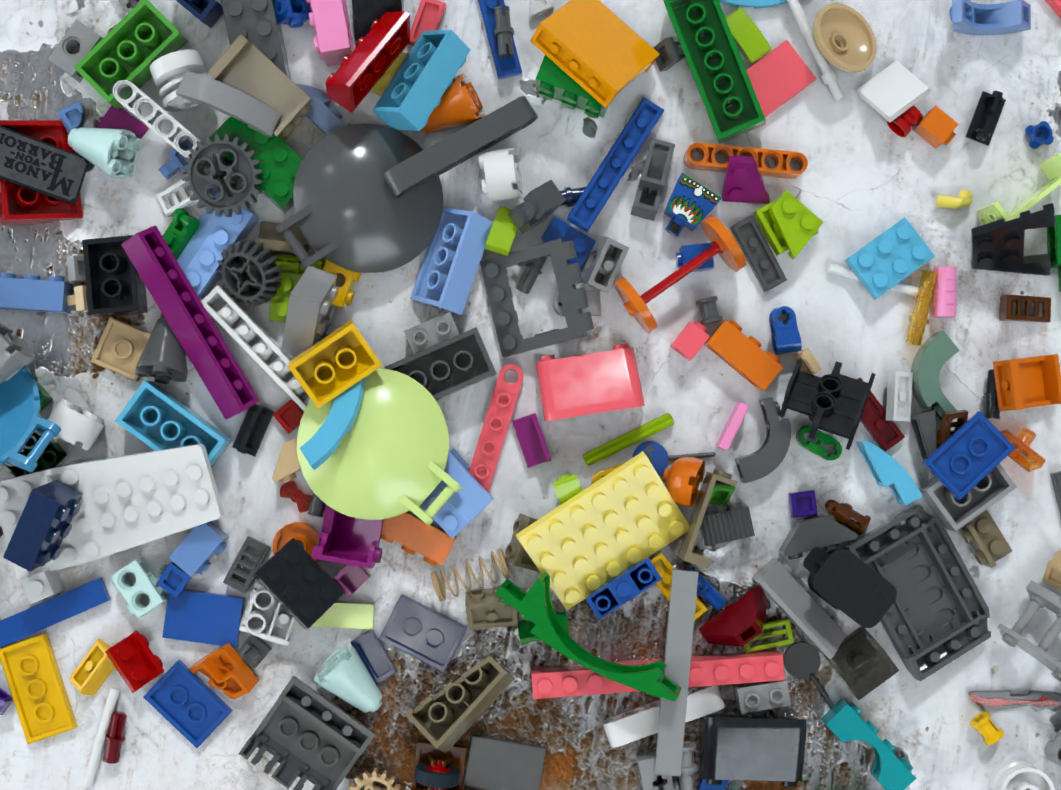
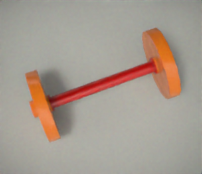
(722, 244)

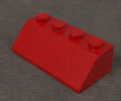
(369, 60)

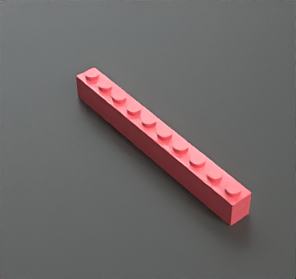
(704, 671)

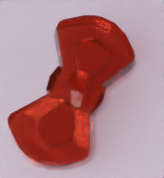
(290, 490)

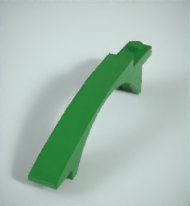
(538, 608)

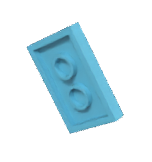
(889, 258)

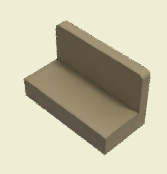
(276, 241)

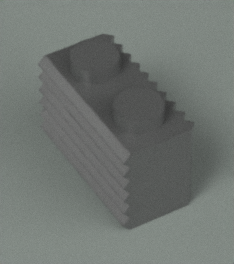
(726, 524)

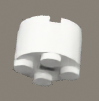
(501, 174)
(75, 426)

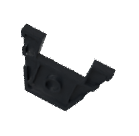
(1001, 244)

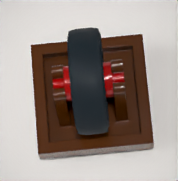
(438, 769)

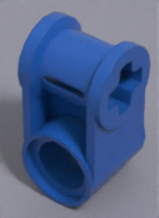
(784, 334)

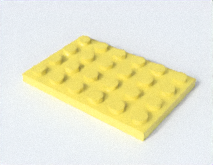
(604, 530)

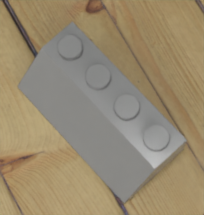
(800, 607)

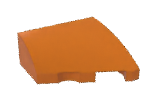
(226, 671)

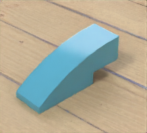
(889, 473)

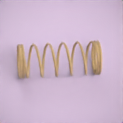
(438, 586)

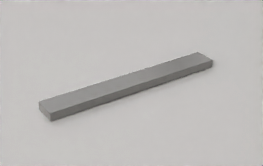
(677, 661)

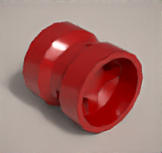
(904, 122)

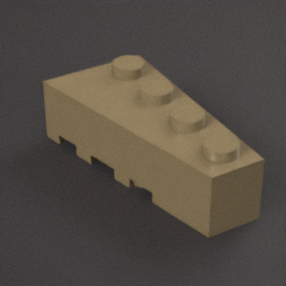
(458, 706)

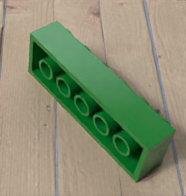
(716, 67)

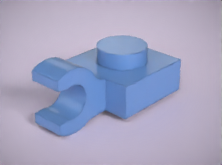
(177, 162)

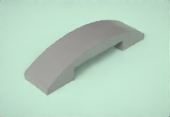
(229, 101)

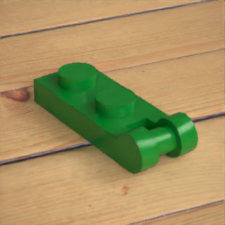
(180, 231)

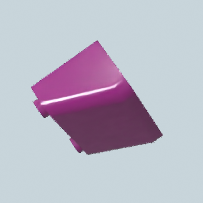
(348, 540)

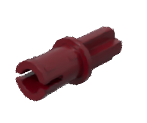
(115, 737)

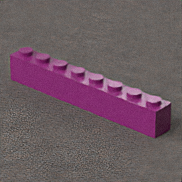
(190, 322)

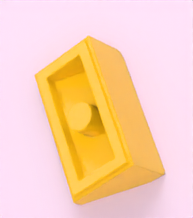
(92, 669)

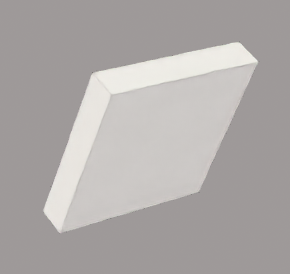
(893, 91)

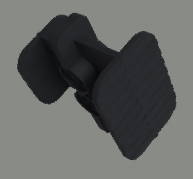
(830, 401)
(849, 585)

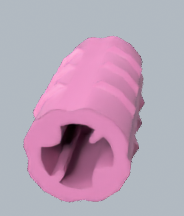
(945, 292)

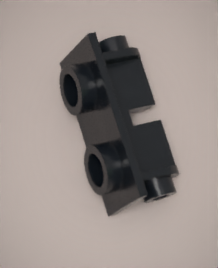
(986, 117)
(253, 429)

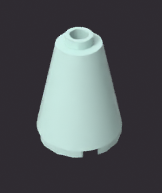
(350, 680)

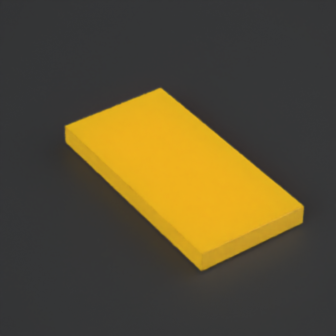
(37, 688)

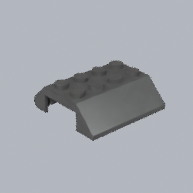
(308, 739)

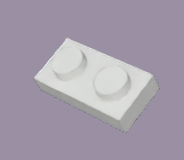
(899, 396)

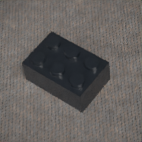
(112, 279)
(299, 584)

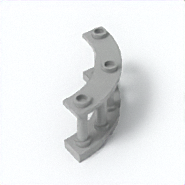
(1040, 598)

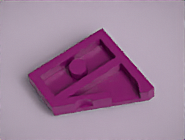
(744, 182)

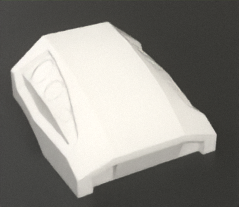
(266, 619)

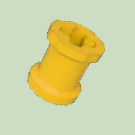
(987, 728)

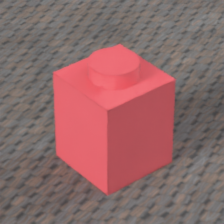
(690, 340)

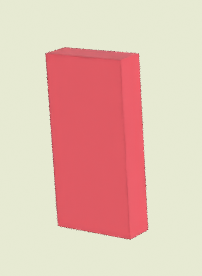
(427, 18)

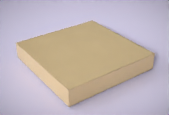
(120, 348)

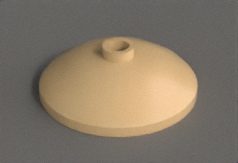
(844, 37)

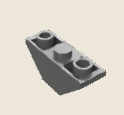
(815, 532)

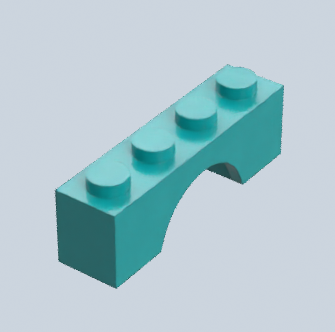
(848, 726)

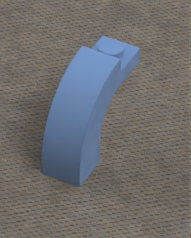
(990, 18)

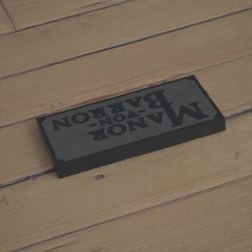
(41, 166)

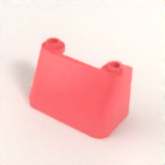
(589, 383)

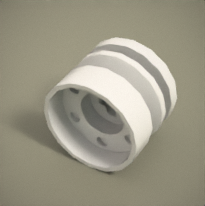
(168, 74)

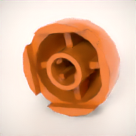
(684, 479)

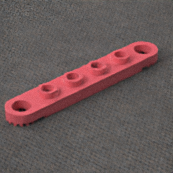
(495, 427)

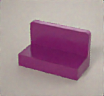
(531, 440)

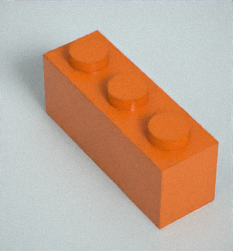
(744, 354)
(418, 537)

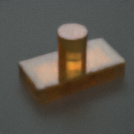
(1023, 454)

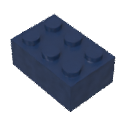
(43, 525)

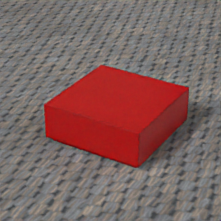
(289, 416)

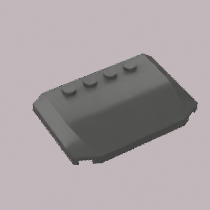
(937, 601)

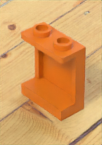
(1028, 382)

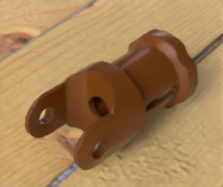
(844, 512)

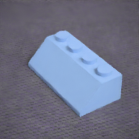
(205, 247)
(452, 260)
(461, 506)

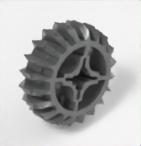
(257, 270)

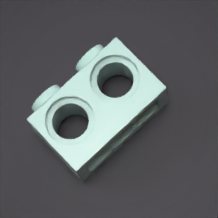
(144, 583)

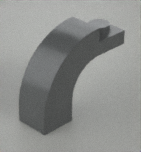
(774, 448)

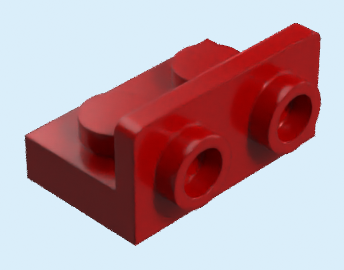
(135, 661)

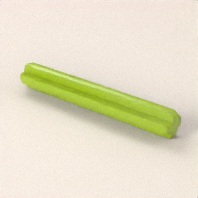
(628, 439)

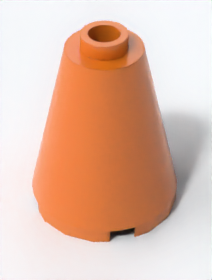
(457, 107)

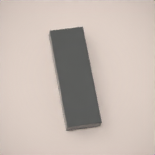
(758, 253)

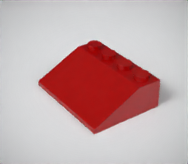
(27, 207)

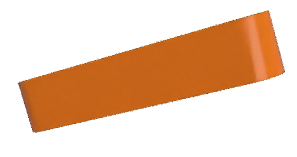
(780, 157)

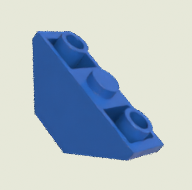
(623, 588)

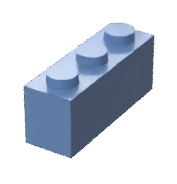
(34, 294)

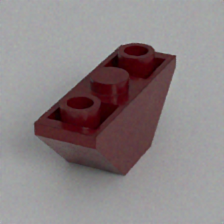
(738, 621)

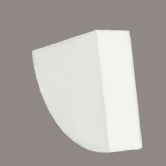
(540, 7)

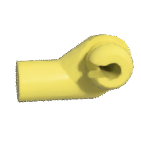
(952, 202)

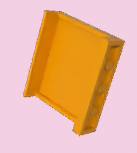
(594, 48)

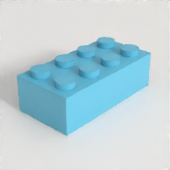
(422, 80)
(168, 423)

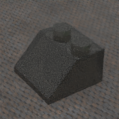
(861, 663)

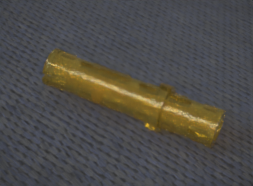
(921, 308)

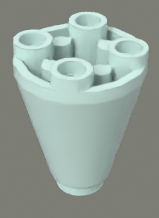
(108, 149)

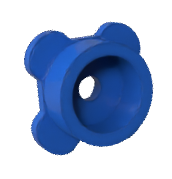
(1045, 131)

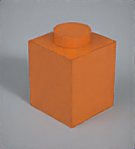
(936, 127)

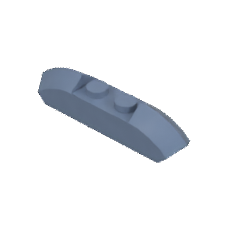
(323, 117)

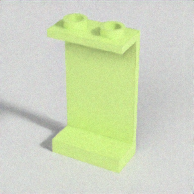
(994, 211)

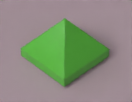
(721, 494)

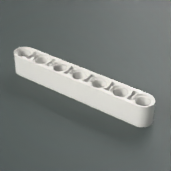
(155, 120)

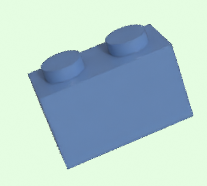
(198, 548)

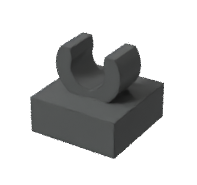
(668, 54)
(254, 650)

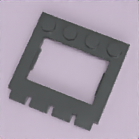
(501, 297)

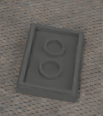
(504, 764)

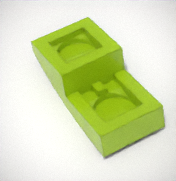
(747, 36)

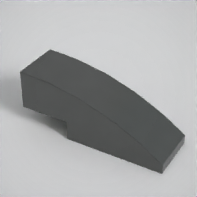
(652, 179)

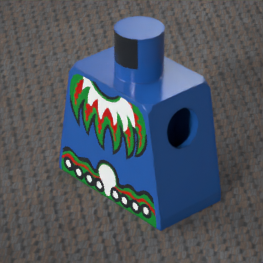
(688, 205)

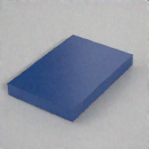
(968, 455)
(204, 617)
(188, 703)

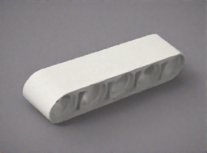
(644, 720)

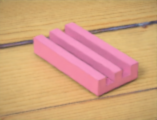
(732, 426)

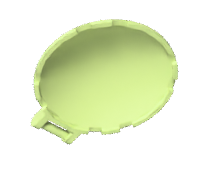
(389, 455)

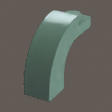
(926, 372)

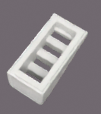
(172, 190)

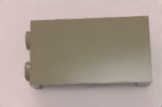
(254, 74)
(686, 551)

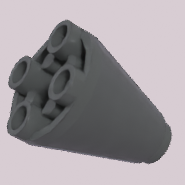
(163, 356)

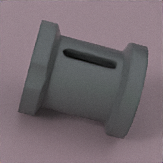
(709, 310)

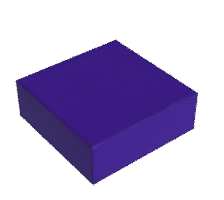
(803, 504)

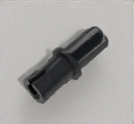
(991, 397)

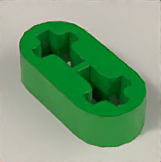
(816, 448)

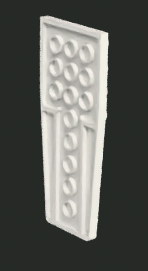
(123, 502)

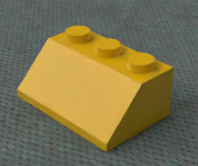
(334, 364)

